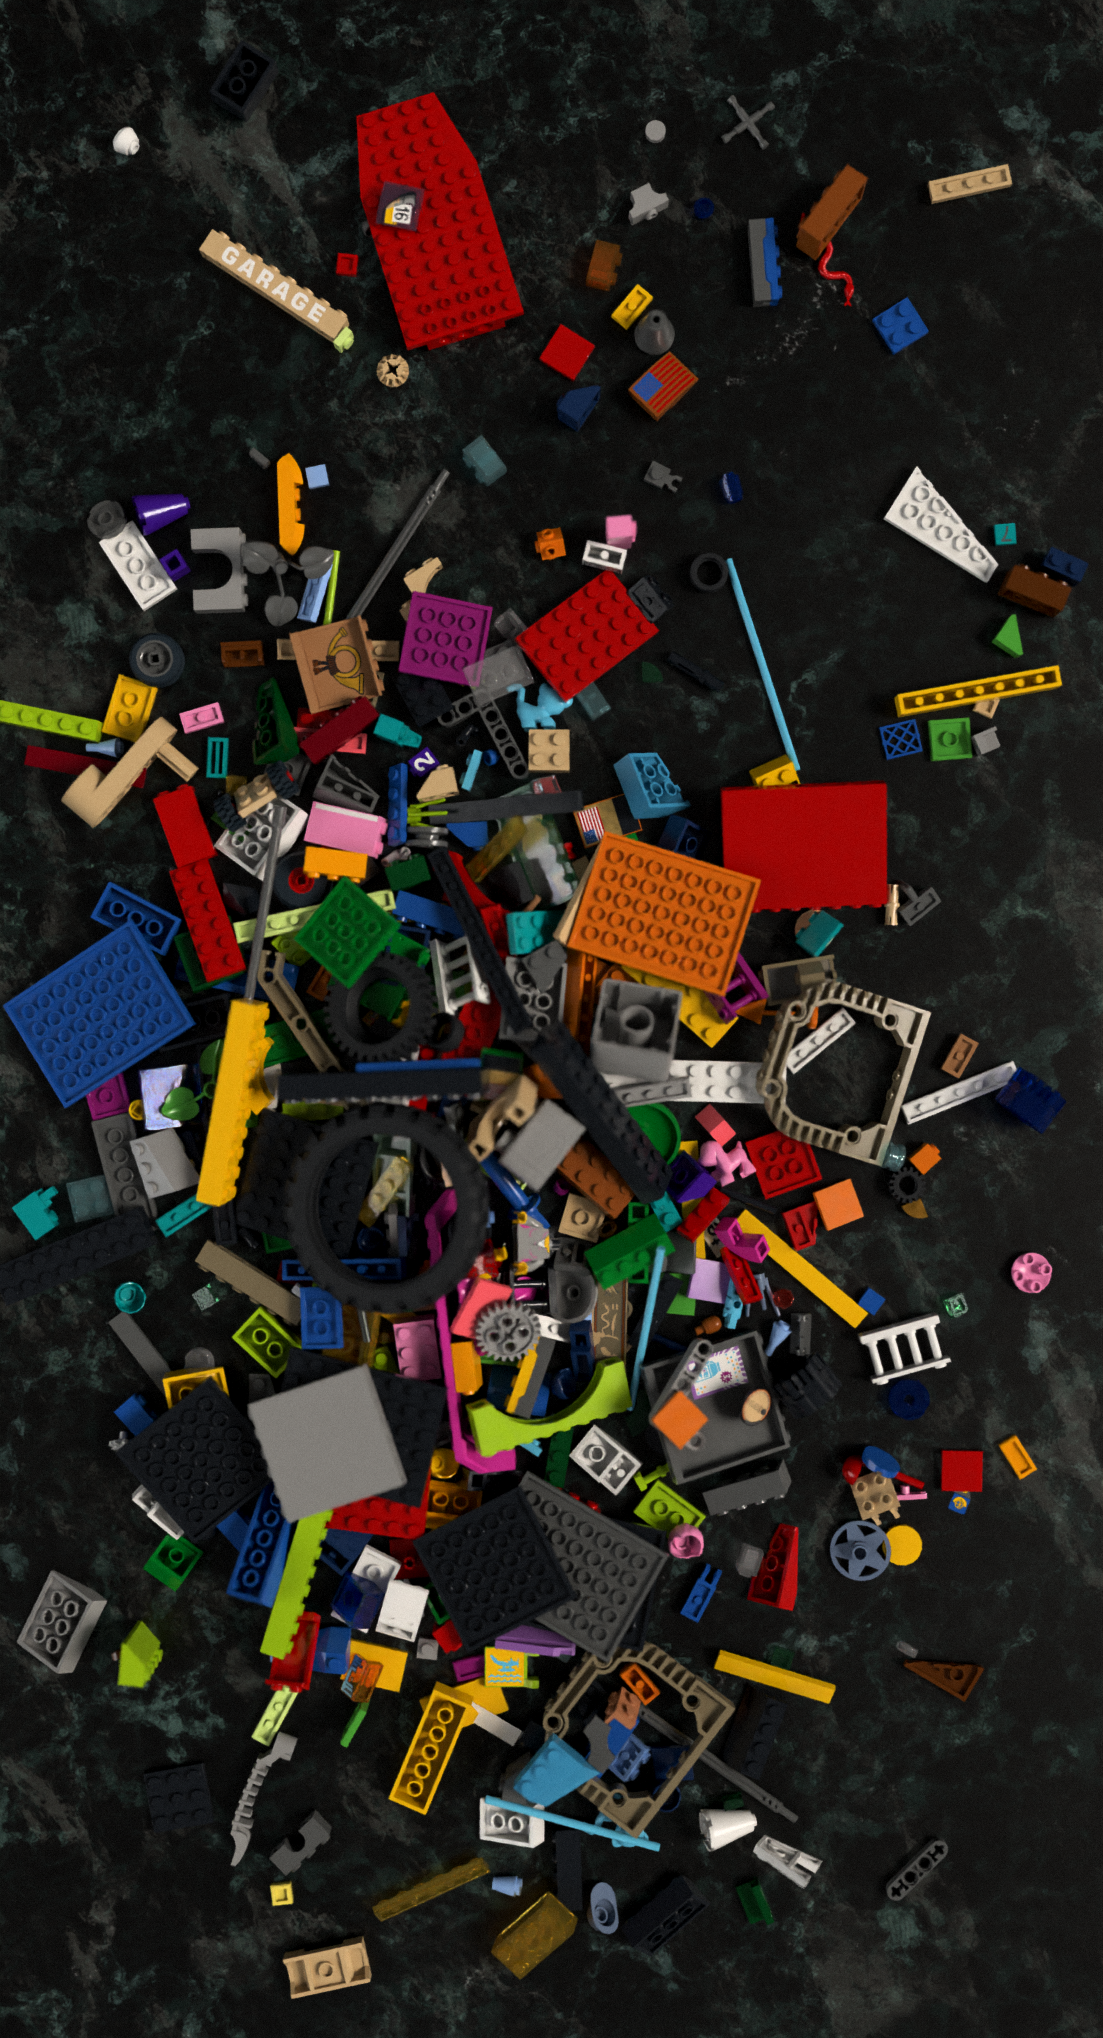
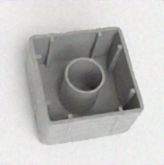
(635, 1030)
(540, 1143)

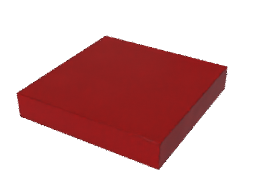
(567, 352)
(961, 1470)

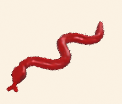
(849, 288)

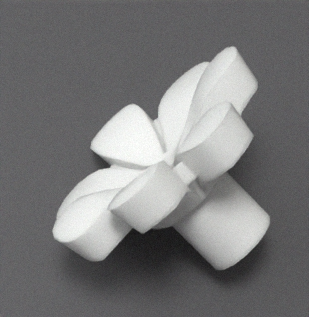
(116, 1444)

